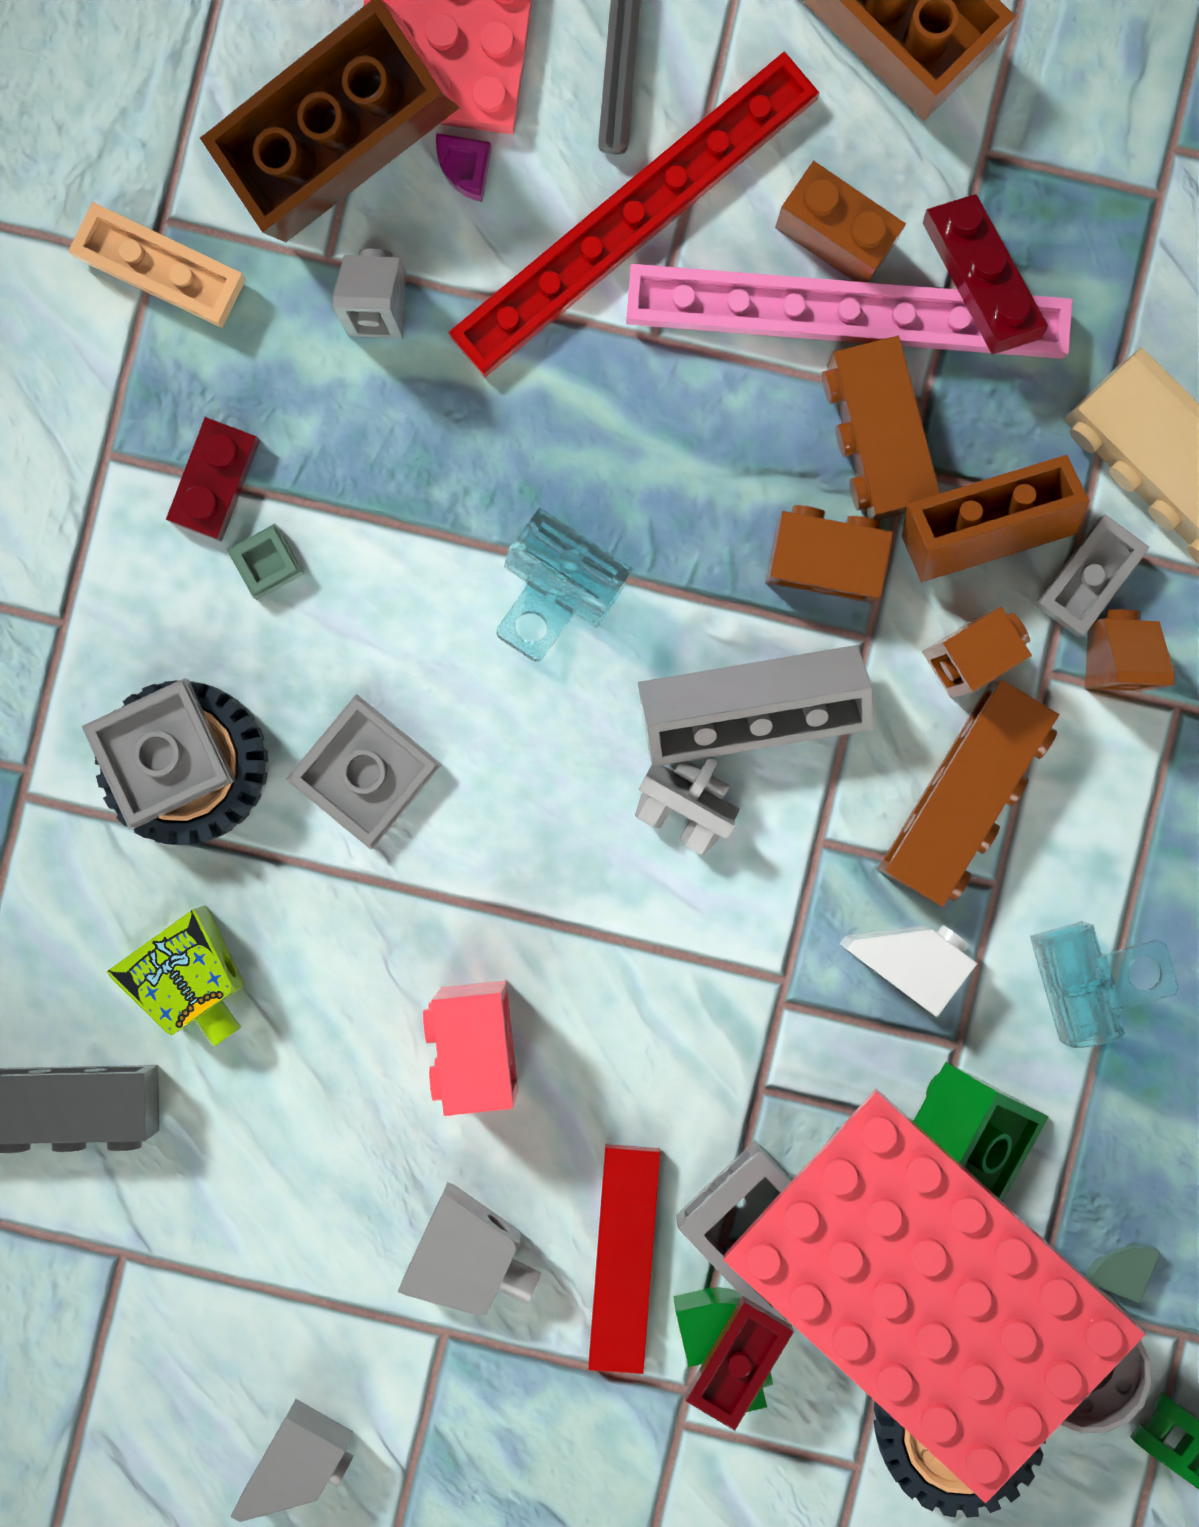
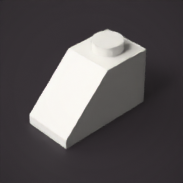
(916, 961)

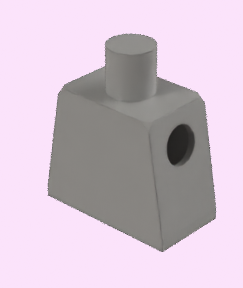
(467, 1257)

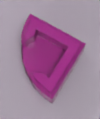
(464, 163)

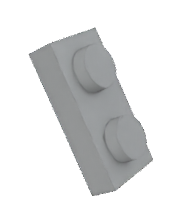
(1092, 576)

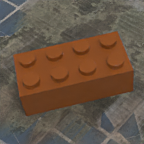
(919, 44)

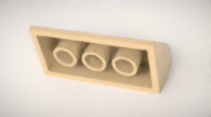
(1149, 439)

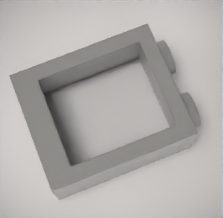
(719, 1199)

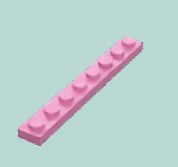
(823, 310)

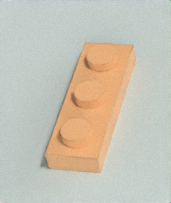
(157, 264)

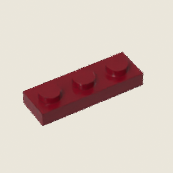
(984, 274)

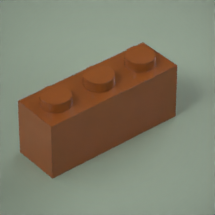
(880, 427)
(994, 518)

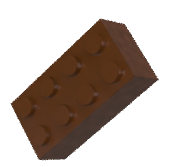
(329, 121)

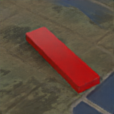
(624, 1259)

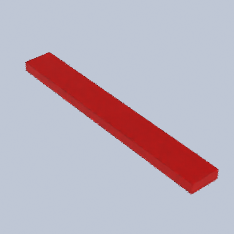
(634, 214)

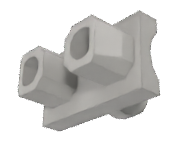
(694, 795)

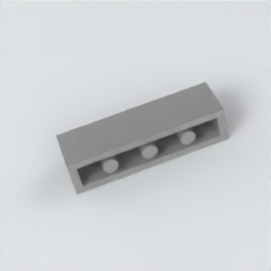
(756, 705)

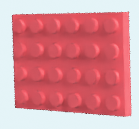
(933, 1295)

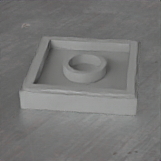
(158, 753)
(364, 771)

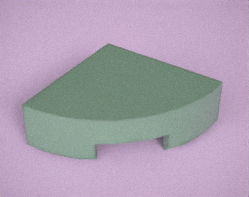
(1125, 1270)

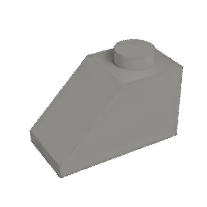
(371, 294)
(297, 1464)

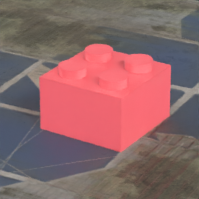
(473, 1048)

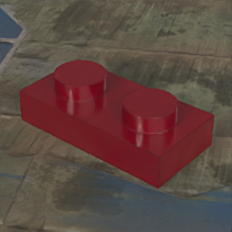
(213, 479)
(738, 1363)

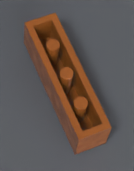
(969, 793)

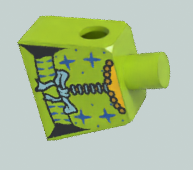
(184, 977)

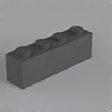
(78, 1107)

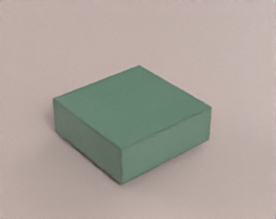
(265, 561)

